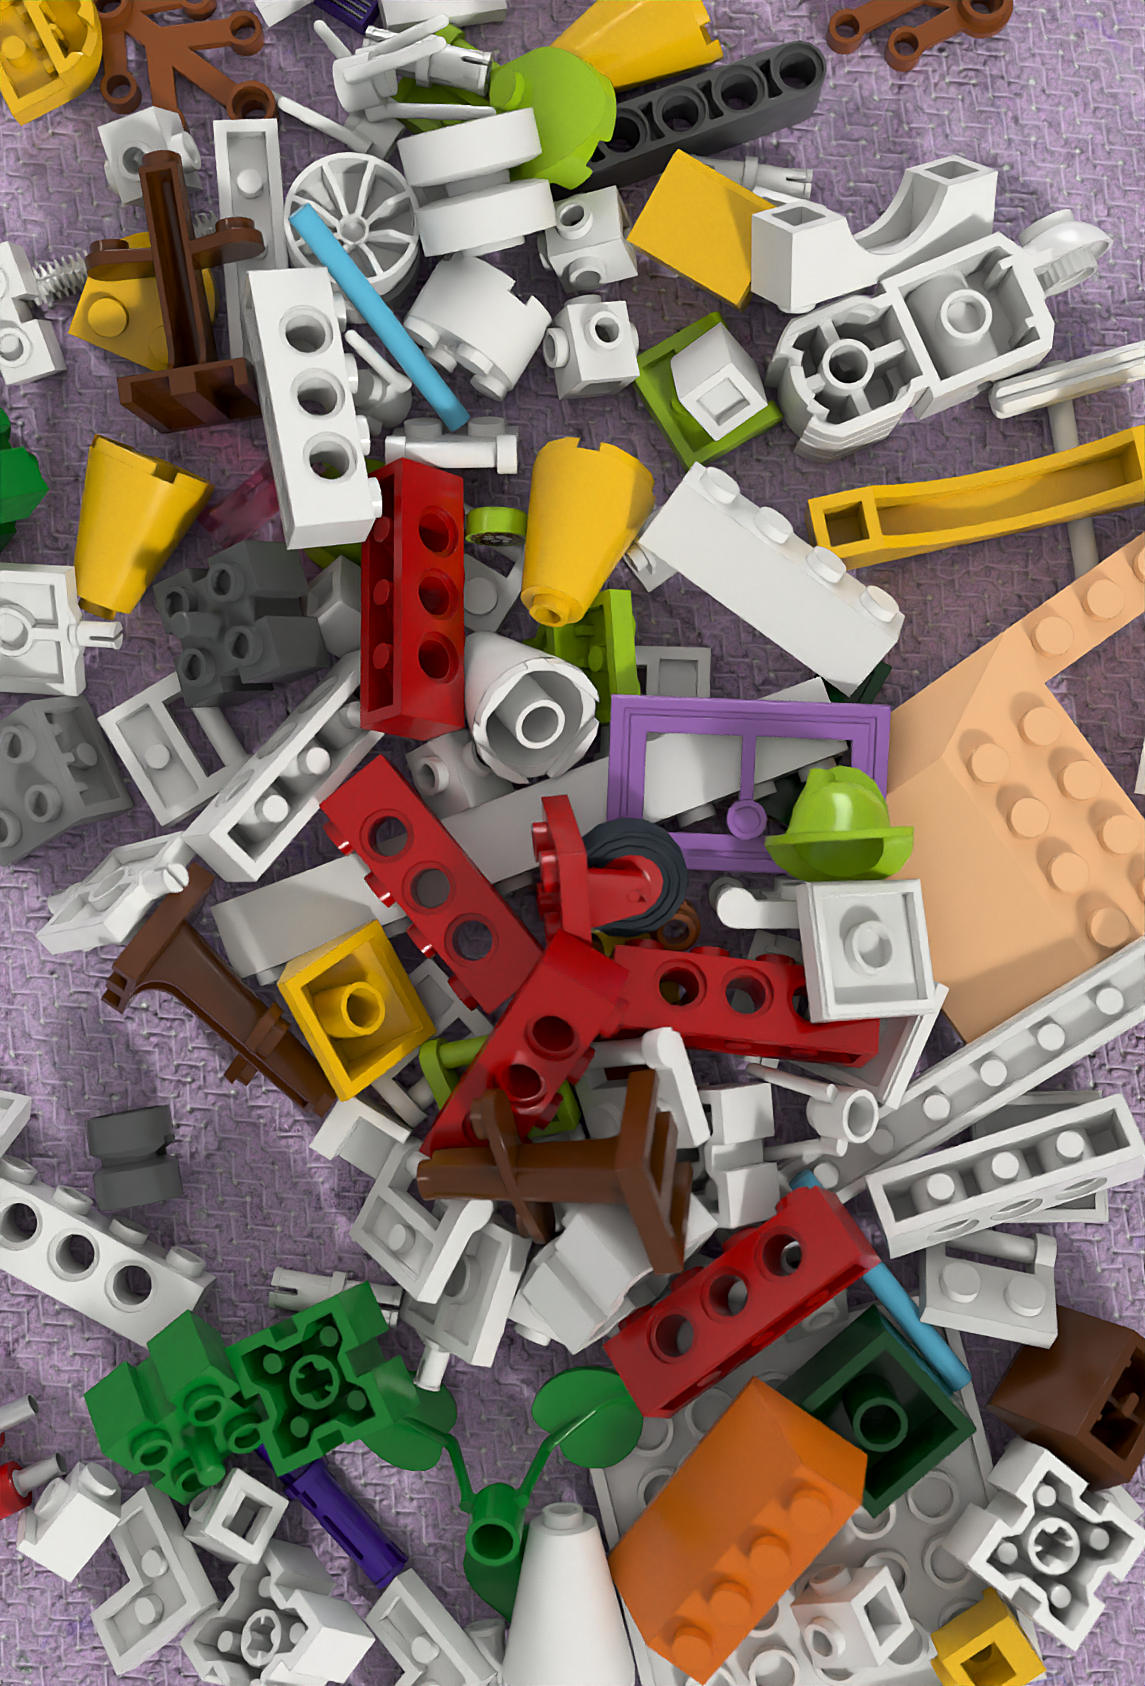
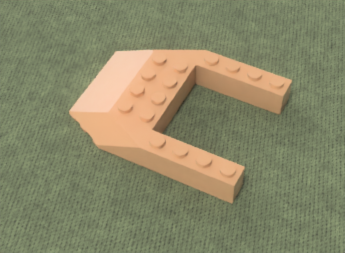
(1015, 818)

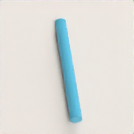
(378, 316)
(906, 1313)

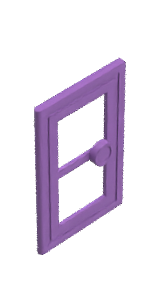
(743, 849)

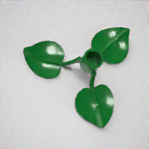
(582, 1411)

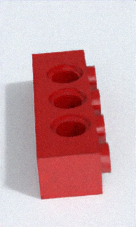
(413, 604)
(384, 794)
(565, 983)
(715, 1026)
(832, 1259)

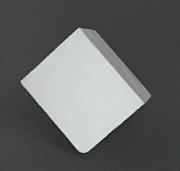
(718, 382)
(337, 605)
(361, 1133)

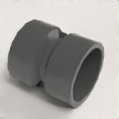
(133, 1157)

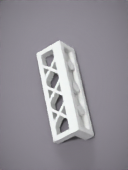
(250, 188)

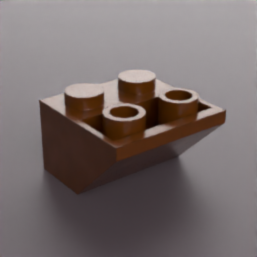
(1080, 1398)

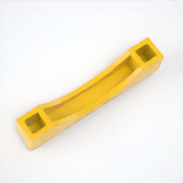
(934, 515)

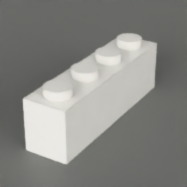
(774, 578)

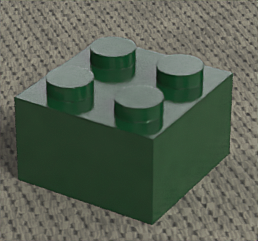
(884, 1402)

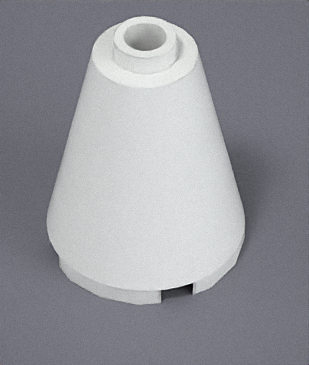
(526, 708)
(566, 1608)

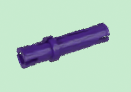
(342, 1518)

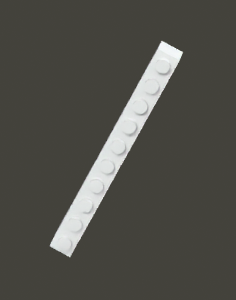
(681, 782)

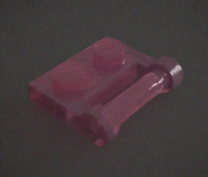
(245, 507)

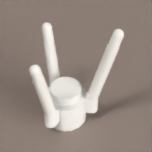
(370, 77)
(360, 135)
(382, 391)
(835, 1111)

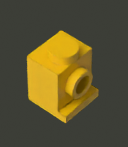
(985, 1647)

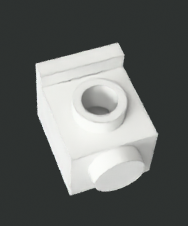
(224, 1512)
(70, 1520)

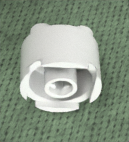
(476, 324)

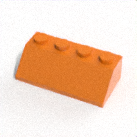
(735, 1528)

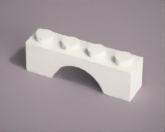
(811, 256)

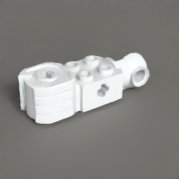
(927, 336)

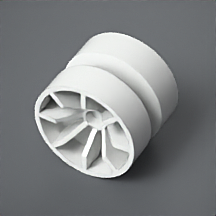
(482, 205)
(370, 216)

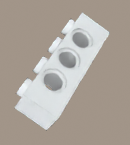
(302, 306)
(285, 779)
(1006, 1175)
(101, 1287)

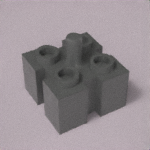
(240, 624)

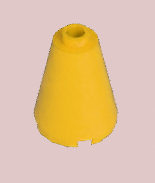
(642, 40)
(130, 523)
(579, 525)

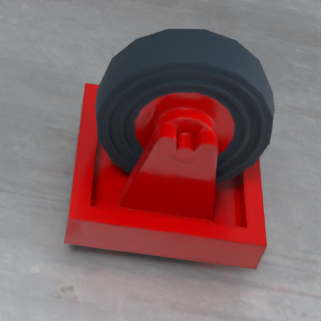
(614, 879)

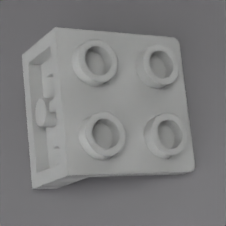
(54, 775)

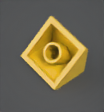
(701, 229)
(355, 1007)

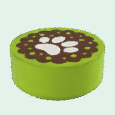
(496, 526)

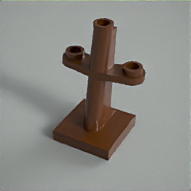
(195, 386)
(178, 961)
(620, 1169)

